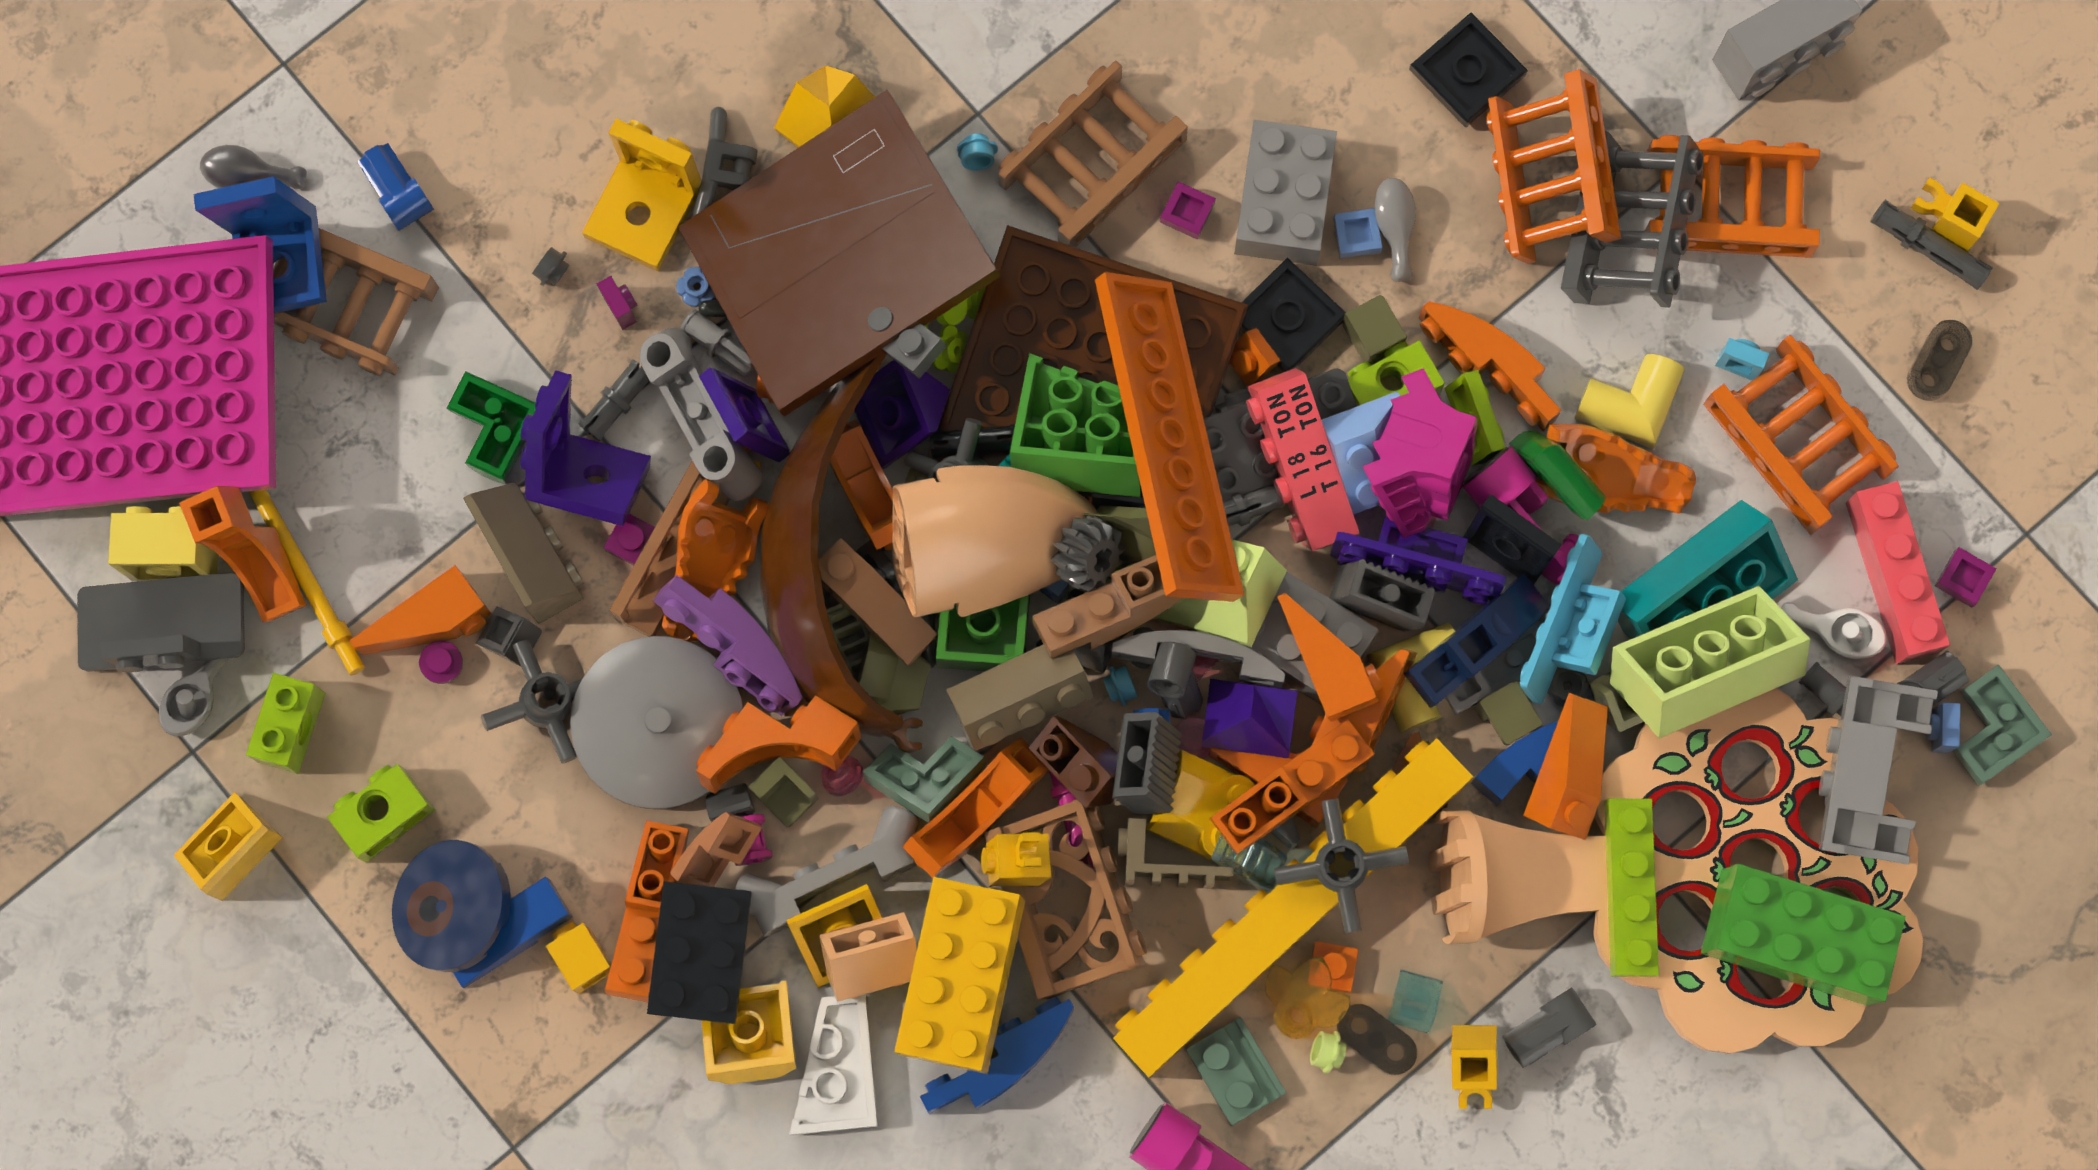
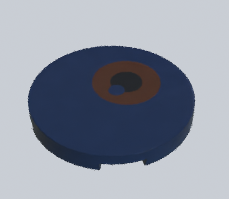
(450, 905)

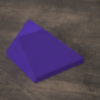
(900, 411)
(1249, 718)

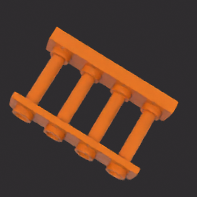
(1591, 177)
(1751, 234)
(1783, 472)

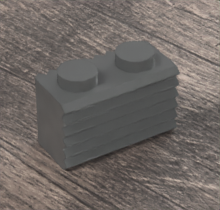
(1382, 595)
(1146, 763)

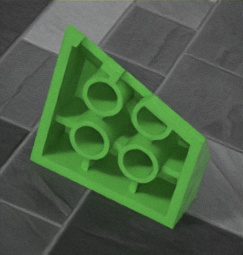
(1073, 432)

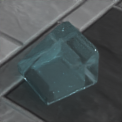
(1415, 1001)

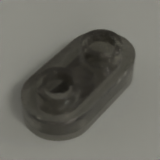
(1938, 362)
(1376, 1040)

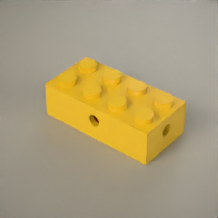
(960, 975)

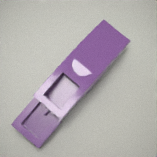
(747, 652)

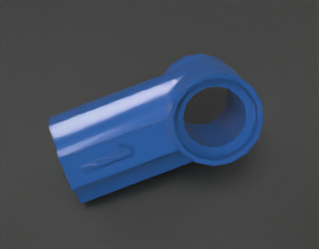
(398, 192)

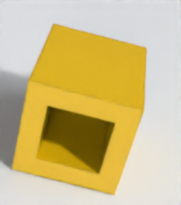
(579, 956)

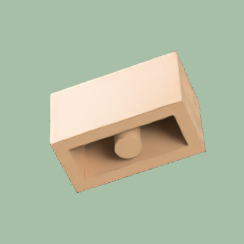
(869, 956)

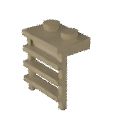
(1132, 847)

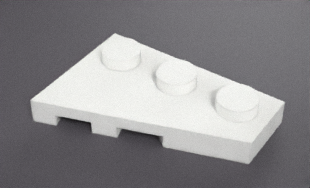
(839, 1071)

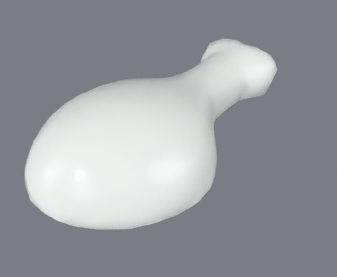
(1845, 631)

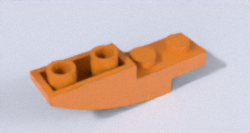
(1483, 347)
(1292, 787)
(635, 948)

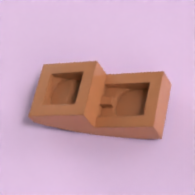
(709, 853)

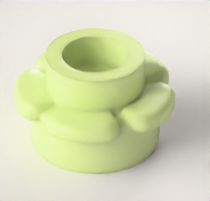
(1327, 1051)

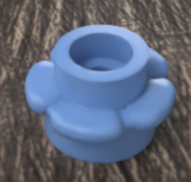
(690, 295)

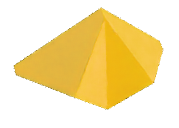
(819, 103)

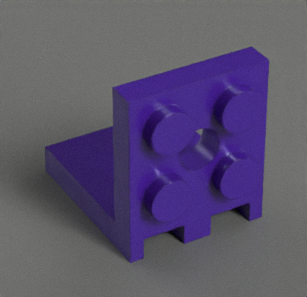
(561, 462)

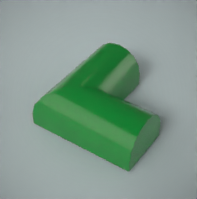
(502, 420)
(1560, 473)

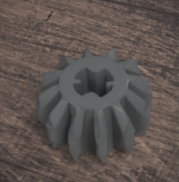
(1088, 553)

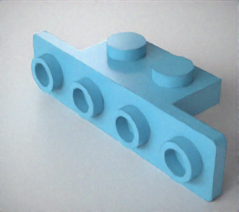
(1576, 624)

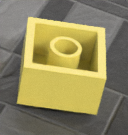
(157, 546)

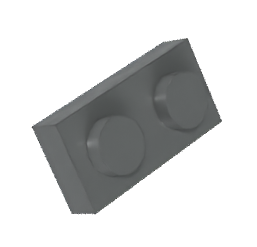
(913, 348)

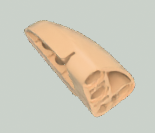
(978, 536)

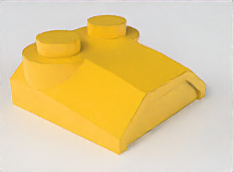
(1198, 795)
(759, 1042)

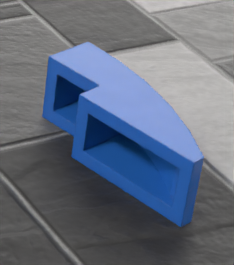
(1519, 759)
(530, 917)

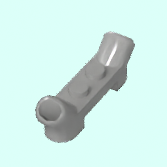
(672, 367)
(776, 903)

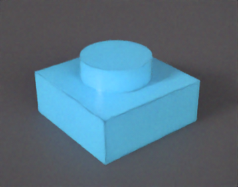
(1742, 358)

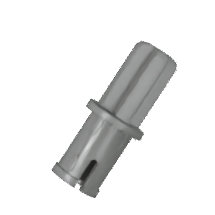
(717, 342)

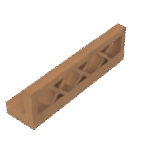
(657, 562)

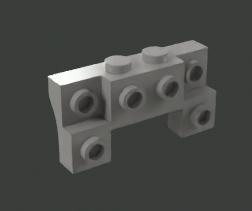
(1862, 766)

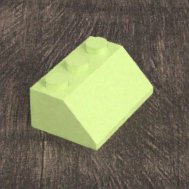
(1239, 619)

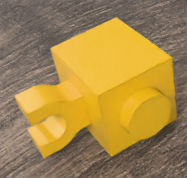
(1959, 216)
(1017, 859)
(1474, 1062)

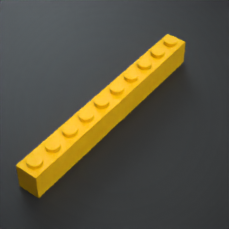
(1286, 913)

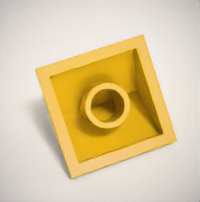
(227, 847)
(839, 913)

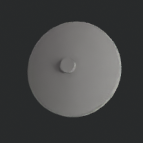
(648, 718)

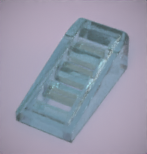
(1253, 865)

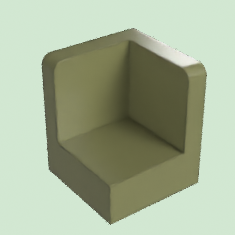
(1373, 329)
(1509, 713)
(1619, 714)
(783, 792)

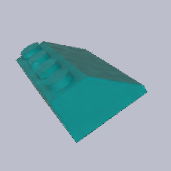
(1713, 565)

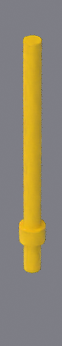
(335, 632)

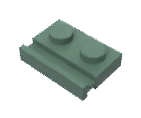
(1235, 1071)

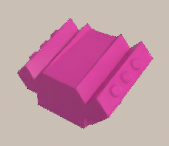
(1422, 456)

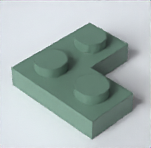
(2009, 730)
(928, 786)

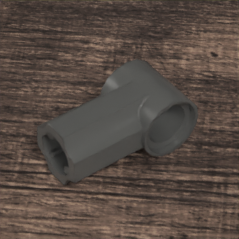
(1942, 674)
(1174, 679)
(1556, 1023)

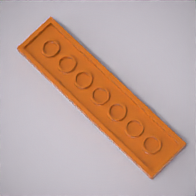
(1169, 438)

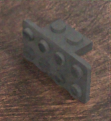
(1236, 438)
(160, 622)

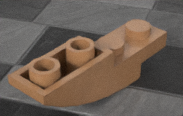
(1106, 611)

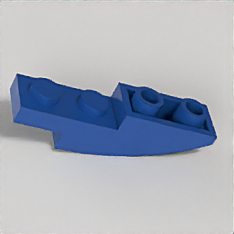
(1019, 1051)

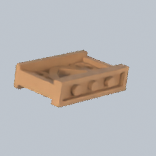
(1046, 957)

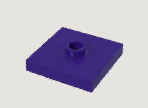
(744, 414)

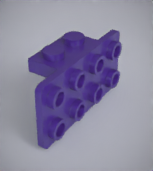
(1425, 556)

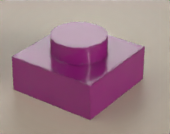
(1187, 210)
(619, 301)
(629, 540)
(1965, 577)

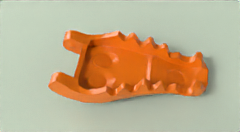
(1623, 471)
(714, 546)

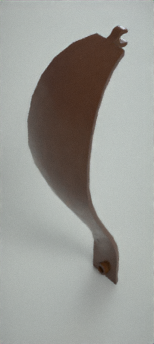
(792, 575)

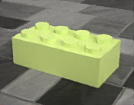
(1709, 661)

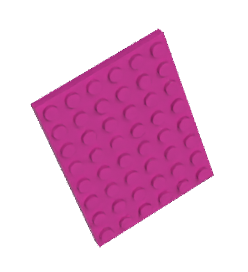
(137, 376)

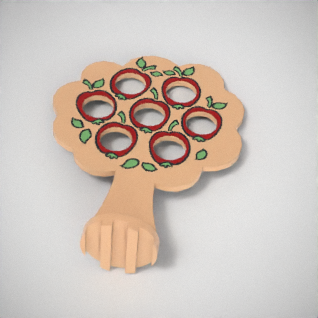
(1514, 875)

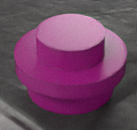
(440, 662)

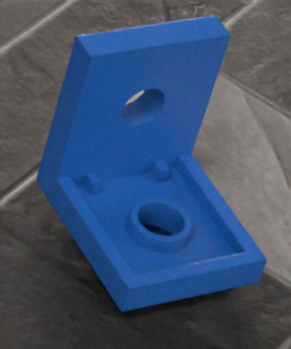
(285, 217)

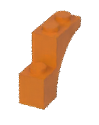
(864, 485)
(254, 553)
(751, 737)
(977, 809)

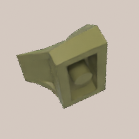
(1135, 530)
(890, 679)

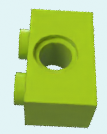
(1399, 361)
(285, 723)
(406, 809)

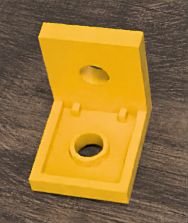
(650, 176)

